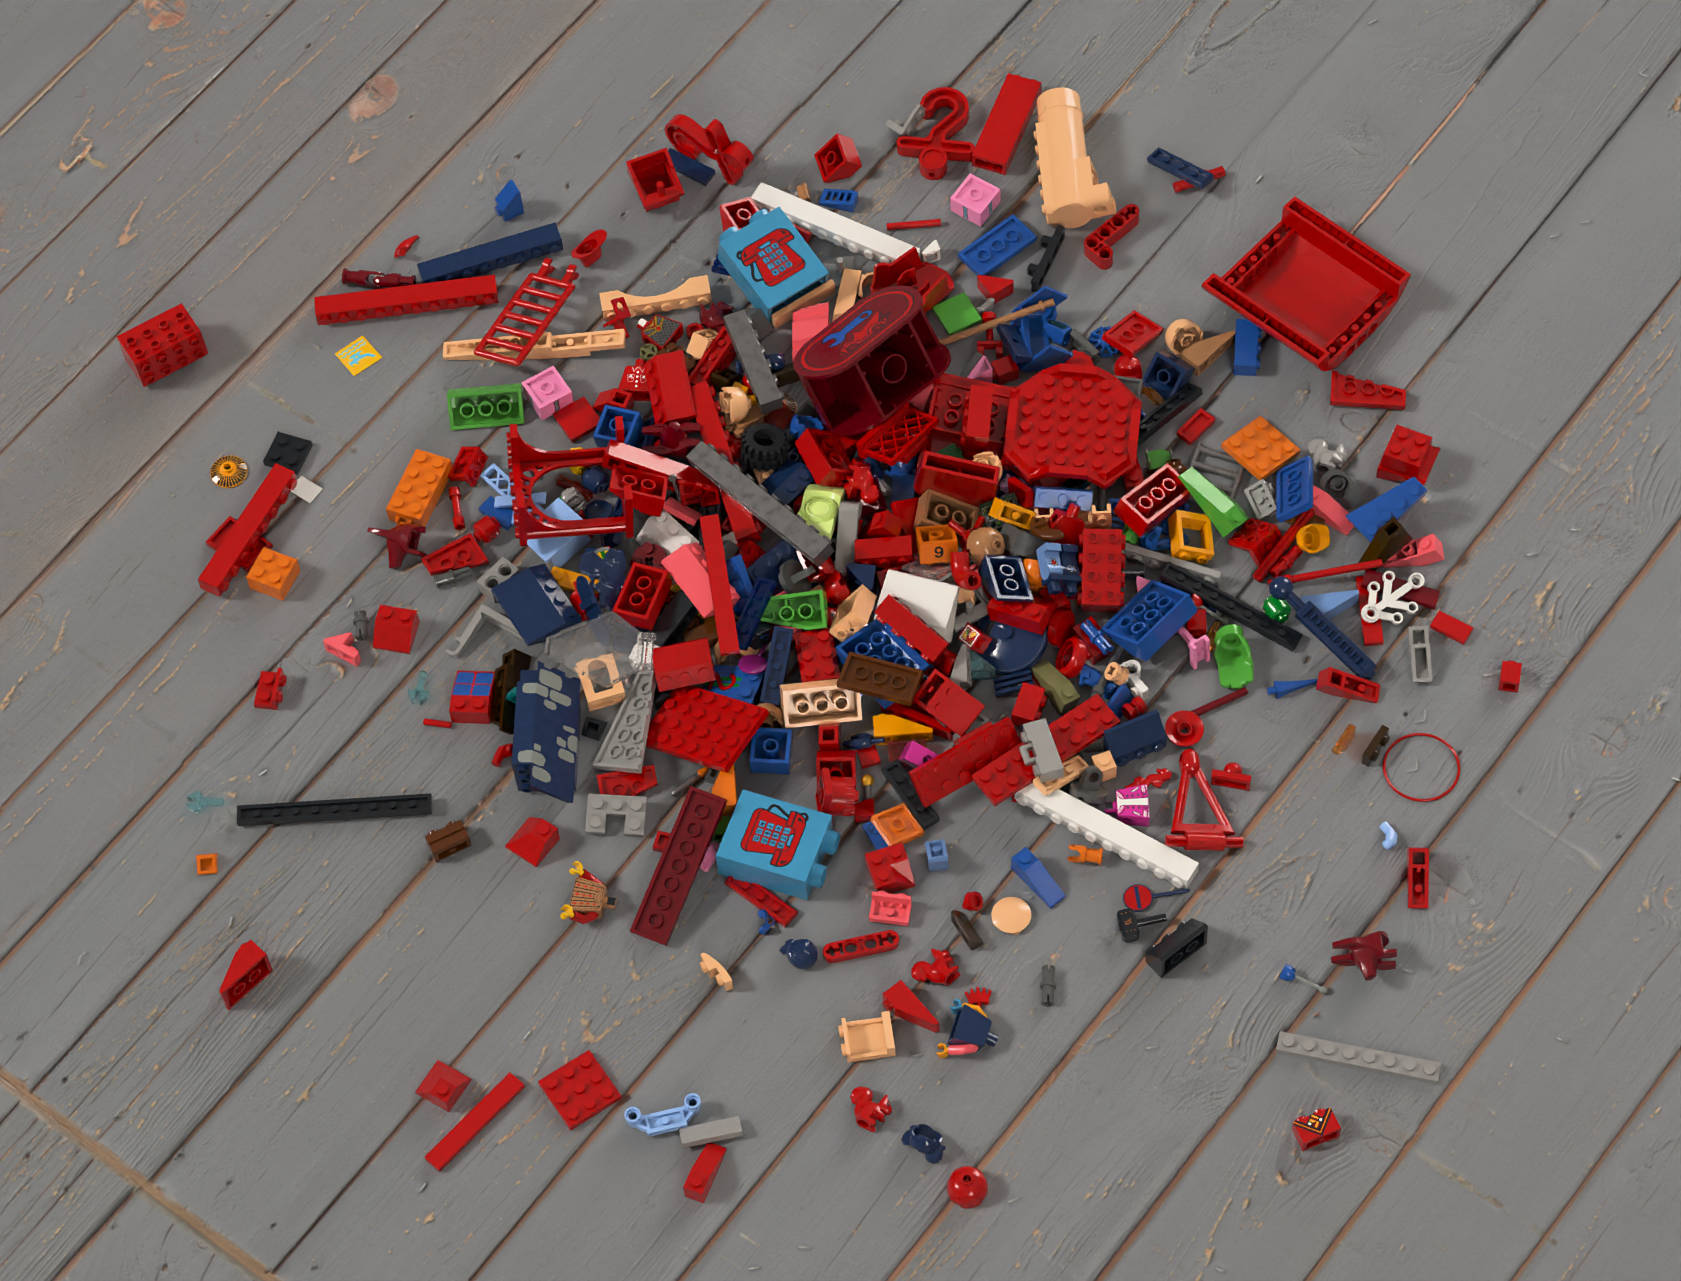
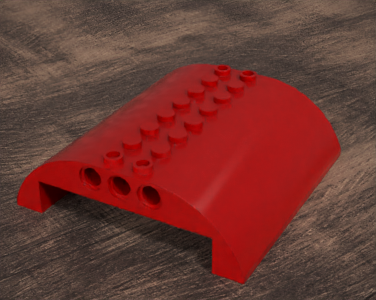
(1312, 286)

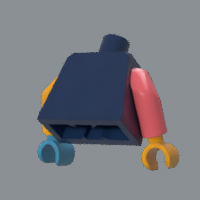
(968, 1032)

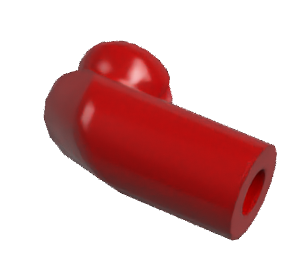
(502, 752)

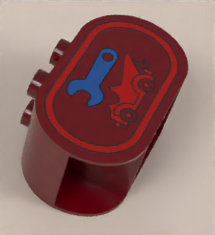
(871, 361)

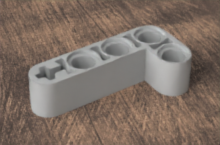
(847, 534)

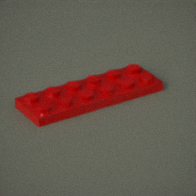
(955, 766)

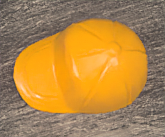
(1313, 538)

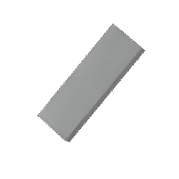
(710, 1132)

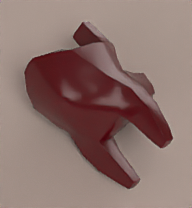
(673, 439)
(401, 541)
(1366, 953)

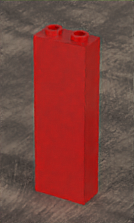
(1006, 124)

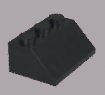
(1177, 946)

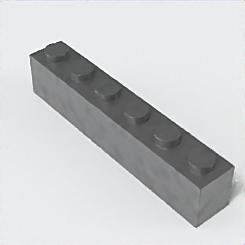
(753, 361)

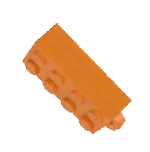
(419, 489)

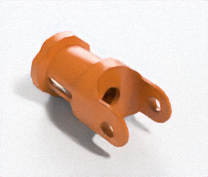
(1086, 854)

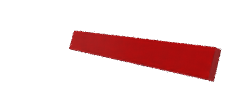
(719, 585)

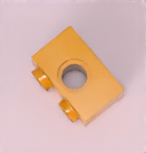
(1011, 513)

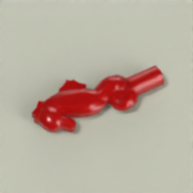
(1154, 779)

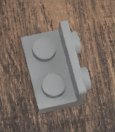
(1262, 499)

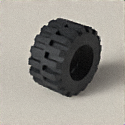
(764, 446)

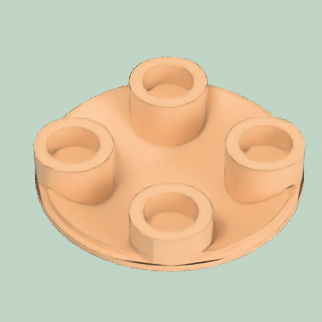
(1011, 915)

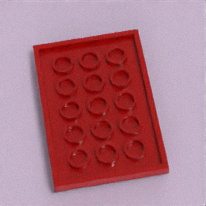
(704, 727)

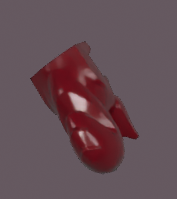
(714, 317)

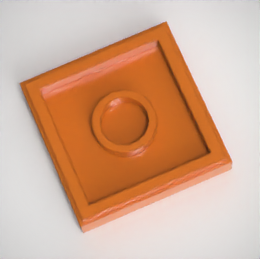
(897, 825)

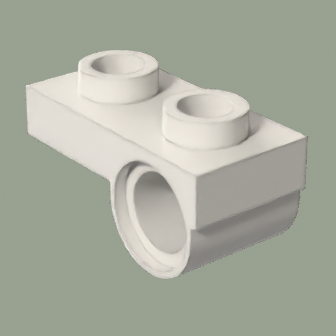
(1134, 681)

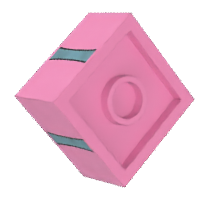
(975, 200)
(547, 392)

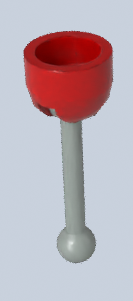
(1198, 603)

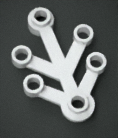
(1389, 599)

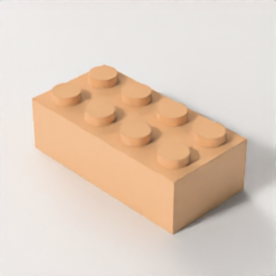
(818, 704)

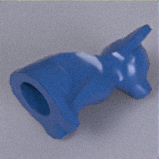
(1091, 677)

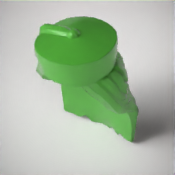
(1233, 657)

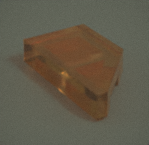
(1344, 740)

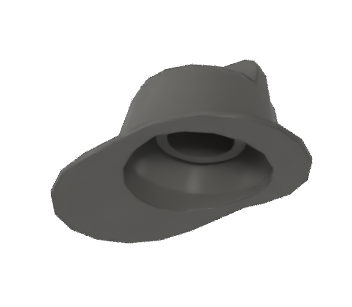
(1341, 488)

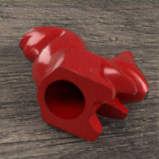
(863, 481)
(939, 971)
(868, 1111)

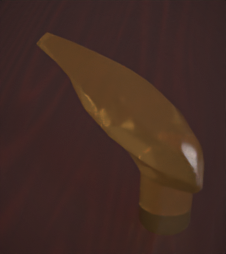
(1153, 395)
(1211, 635)

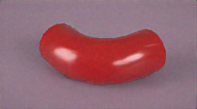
(961, 571)

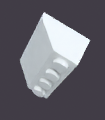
(664, 532)

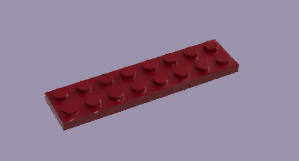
(678, 866)

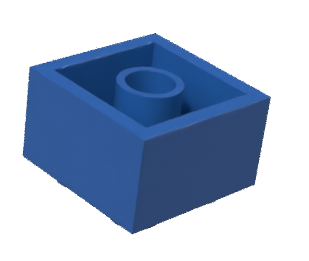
(606, 426)
(771, 751)

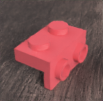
(890, 908)

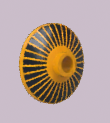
(231, 477)

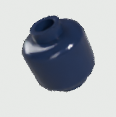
(595, 480)

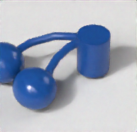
(765, 927)

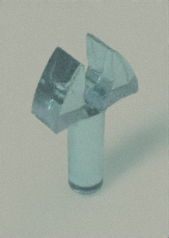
(419, 689)
(196, 796)

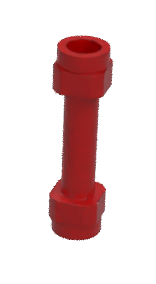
(458, 520)

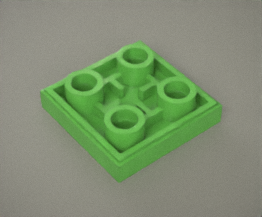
(957, 314)

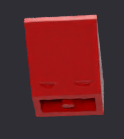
(948, 703)

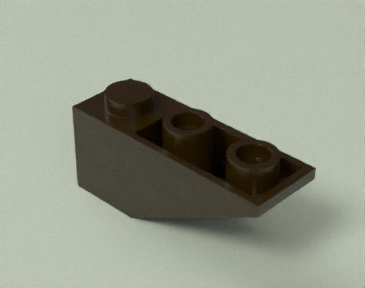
(1386, 542)

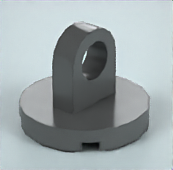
(794, 577)
(1089, 788)

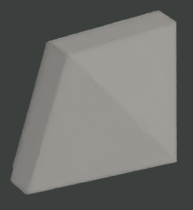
(985, 305)

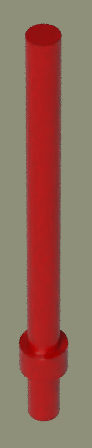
(1333, 571)

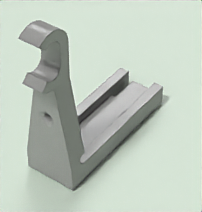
(477, 622)

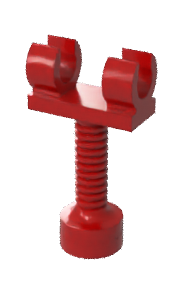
(989, 344)

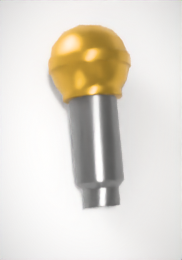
(867, 782)

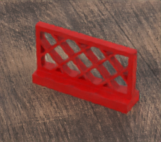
(875, 436)

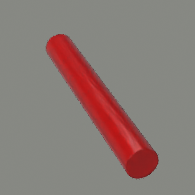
(913, 224)

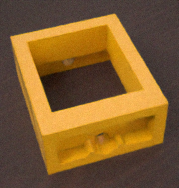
(1192, 521)

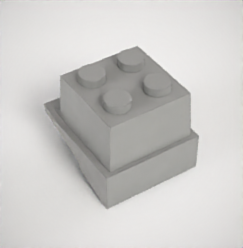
(968, 611)

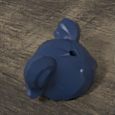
(925, 1141)

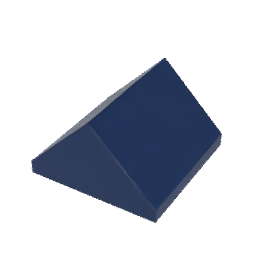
(862, 574)

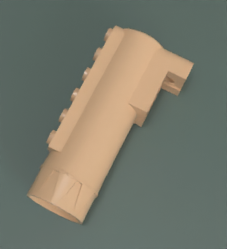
(1067, 173)

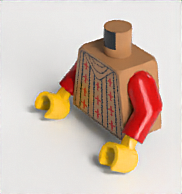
(588, 897)

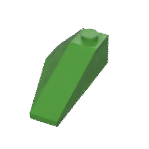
(1216, 504)
(798, 610)

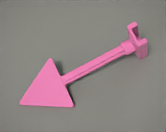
(1198, 648)

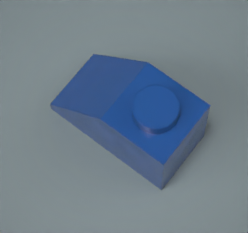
(509, 202)

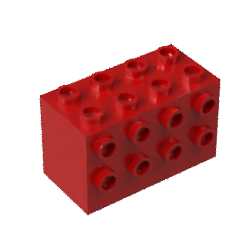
(162, 345)
(1101, 570)

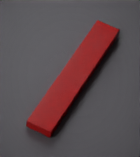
(474, 1121)

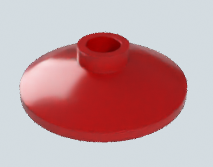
(1184, 720)

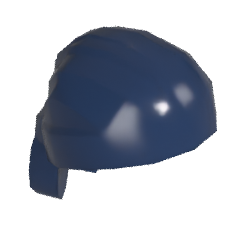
(800, 953)

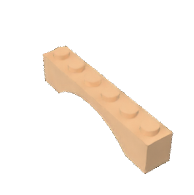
(691, 293)

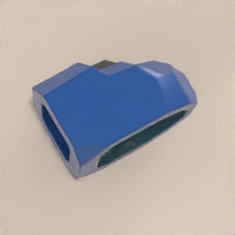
(1057, 331)

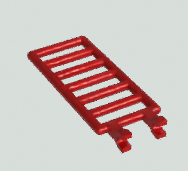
(542, 325)

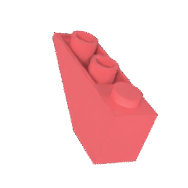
(1418, 553)

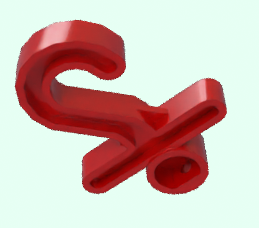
(713, 141)
(936, 147)

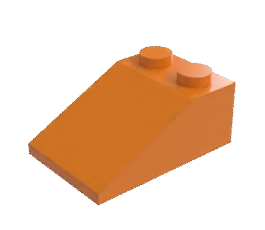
(726, 788)

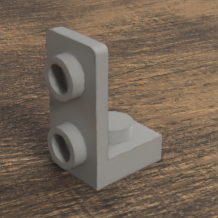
(909, 127)

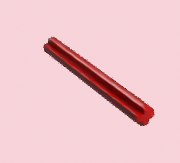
(1282, 545)

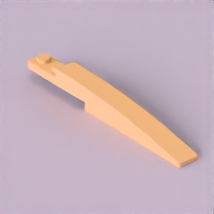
(546, 347)

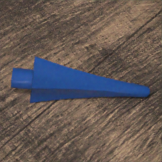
(1284, 687)

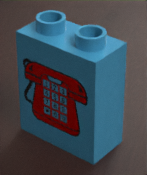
(770, 261)
(777, 845)

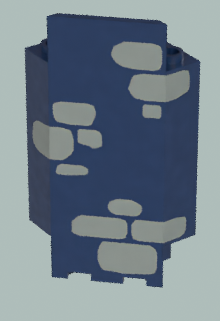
(547, 733)

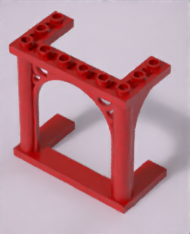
(528, 458)

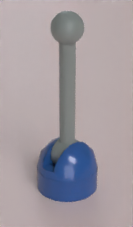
(1289, 973)

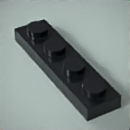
(904, 787)

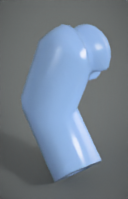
(1391, 836)

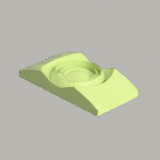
(821, 507)

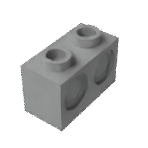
(495, 576)

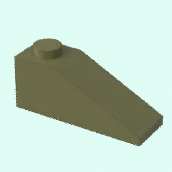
(1056, 686)

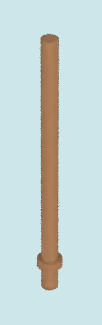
(1002, 320)

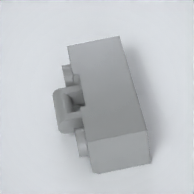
(1041, 743)

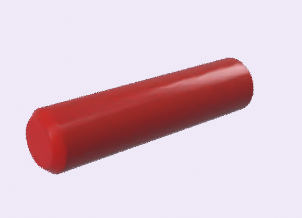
(438, 723)

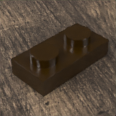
(1372, 751)

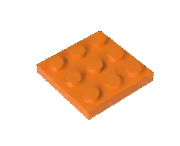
(1260, 448)

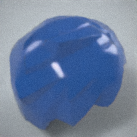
(801, 423)

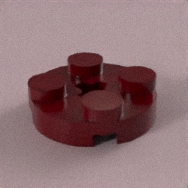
(649, 551)

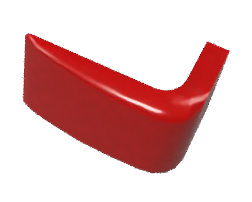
(953, 476)

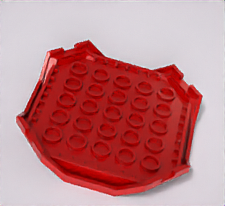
(1073, 425)

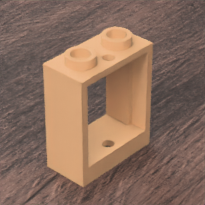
(853, 613)

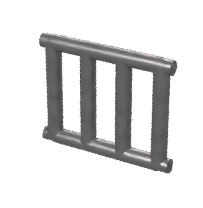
(1237, 477)

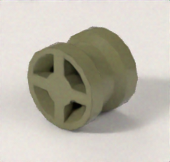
(648, 350)

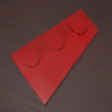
(454, 556)

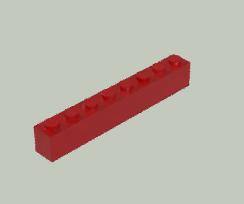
(247, 529)

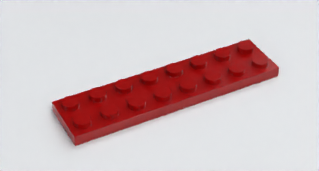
(1070, 734)

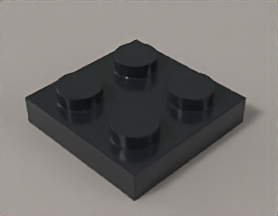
(288, 452)

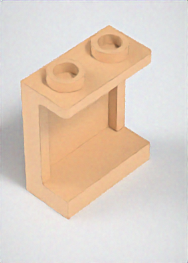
(867, 1038)

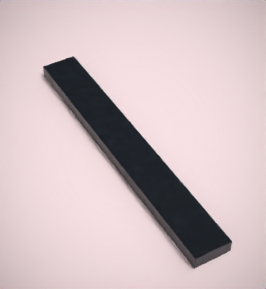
(1231, 606)

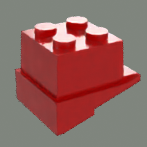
(655, 179)
(1407, 456)

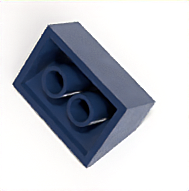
(789, 482)
(1135, 738)

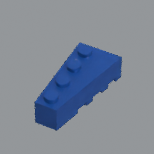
(1393, 503)

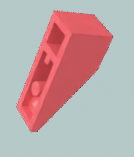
(1331, 511)

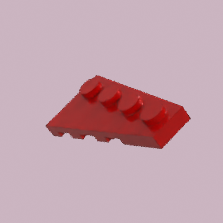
(1360, 393)

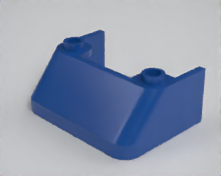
(1032, 333)

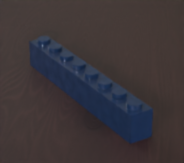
(492, 255)

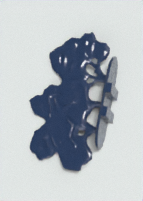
(611, 579)

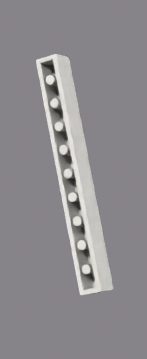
(832, 226)
(1111, 834)

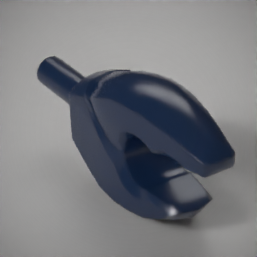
(862, 741)

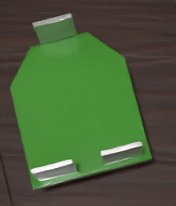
(1157, 458)

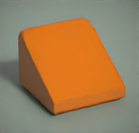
(207, 863)

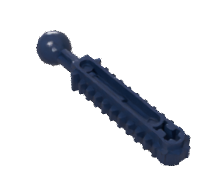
(1326, 631)

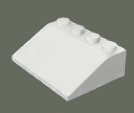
(926, 598)

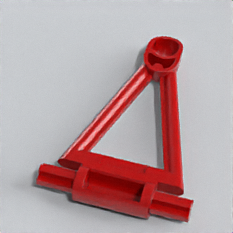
(1199, 836)

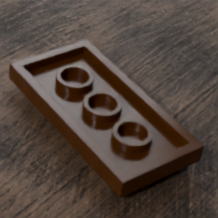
(880, 678)

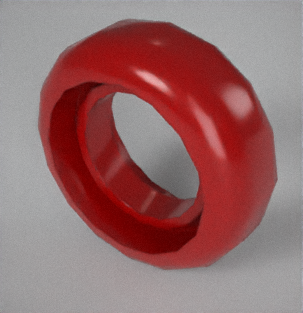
(1071, 657)

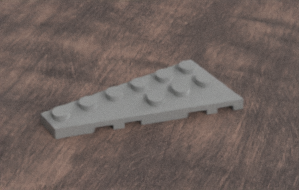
(627, 738)

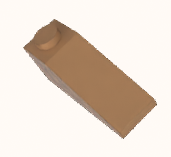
(1205, 352)

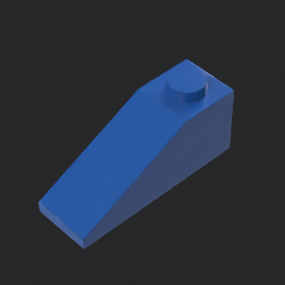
(1035, 875)

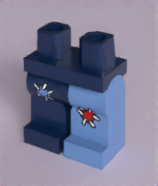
(1059, 568)

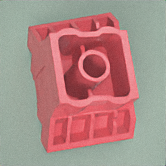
(808, 323)

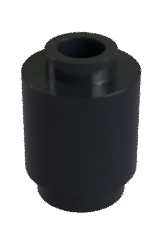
(1133, 569)

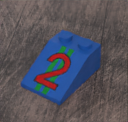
(736, 684)

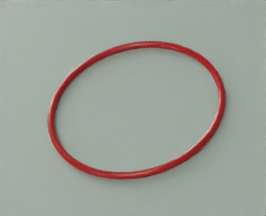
(1416, 799)

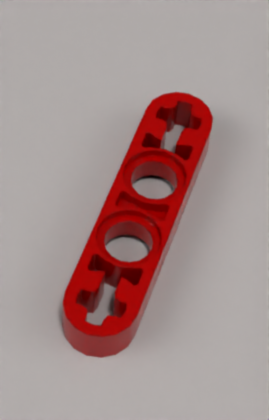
(860, 943)

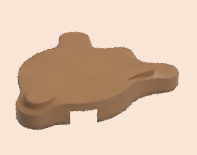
(754, 416)

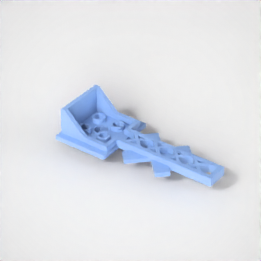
(555, 550)

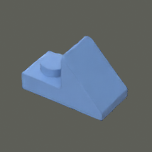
(936, 855)

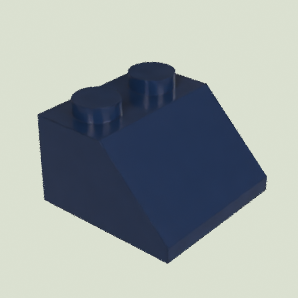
(1167, 373)

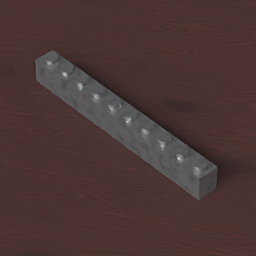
(760, 503)

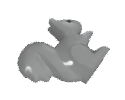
(1324, 458)

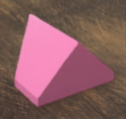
(982, 371)

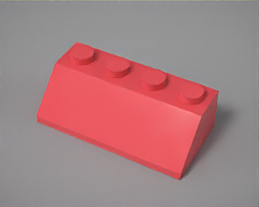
(690, 571)

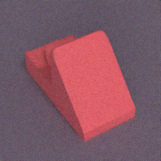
(341, 647)

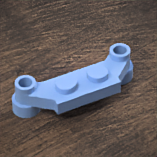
(665, 1120)

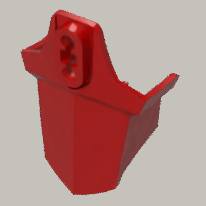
(909, 271)

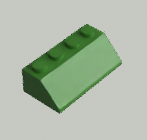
(486, 406)

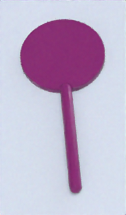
(753, 663)

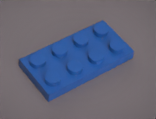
(997, 246)
(1294, 489)

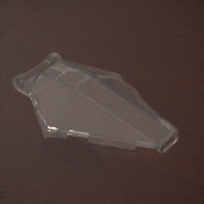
(602, 649)

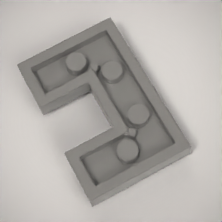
(616, 805)

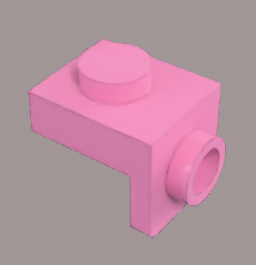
(710, 856)

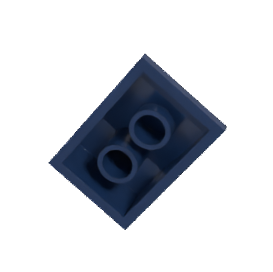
(1005, 578)

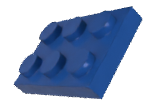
(739, 580)

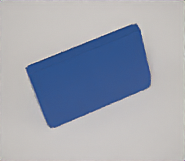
(1120, 698)

